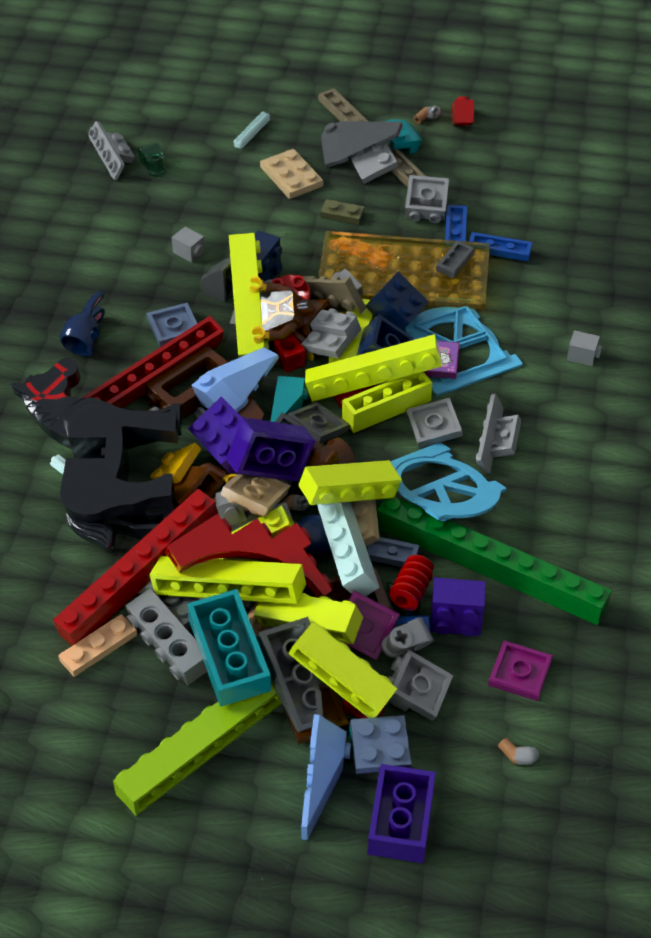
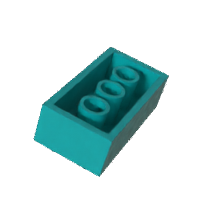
(229, 647)

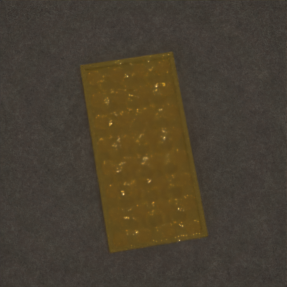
(379, 257)

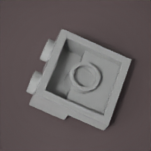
(426, 198)
(331, 333)
(418, 685)

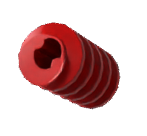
(411, 582)

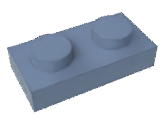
(391, 551)

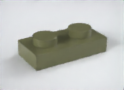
(342, 212)

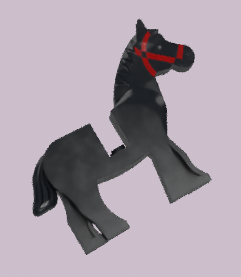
(96, 482)

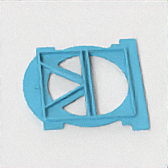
(498, 360)
(484, 496)

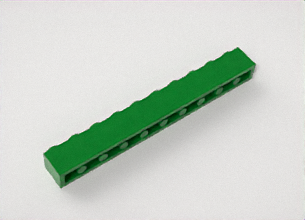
(494, 560)

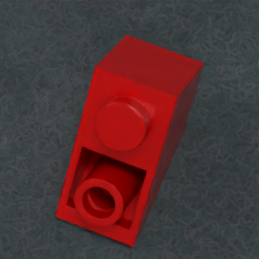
(462, 111)

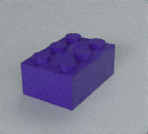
(217, 430)
(270, 449)
(401, 813)

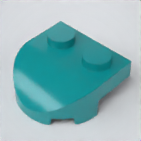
(408, 137)

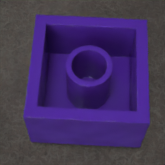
(457, 606)

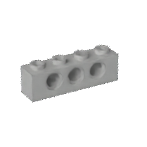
(149, 608)

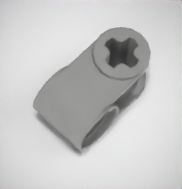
(407, 637)

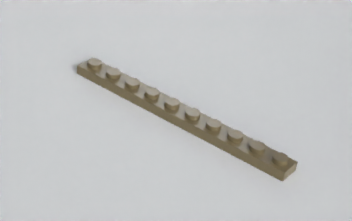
(346, 112)

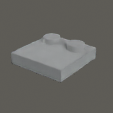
(374, 162)
(434, 422)

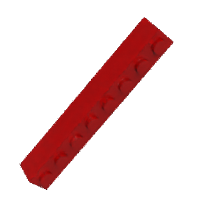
(131, 382)
(131, 572)

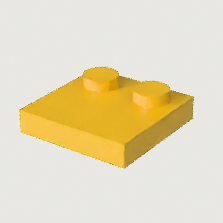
(177, 462)

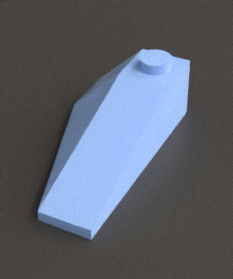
(234, 379)
(327, 762)

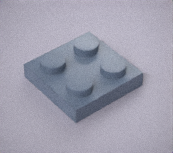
(170, 322)
(380, 742)

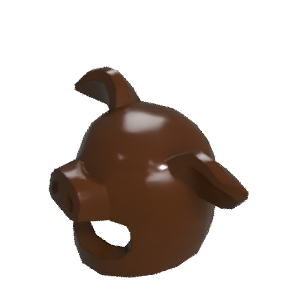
(335, 452)

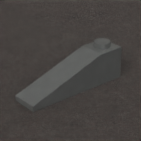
(350, 137)
(218, 281)
(291, 680)

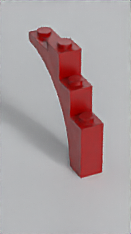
(253, 541)

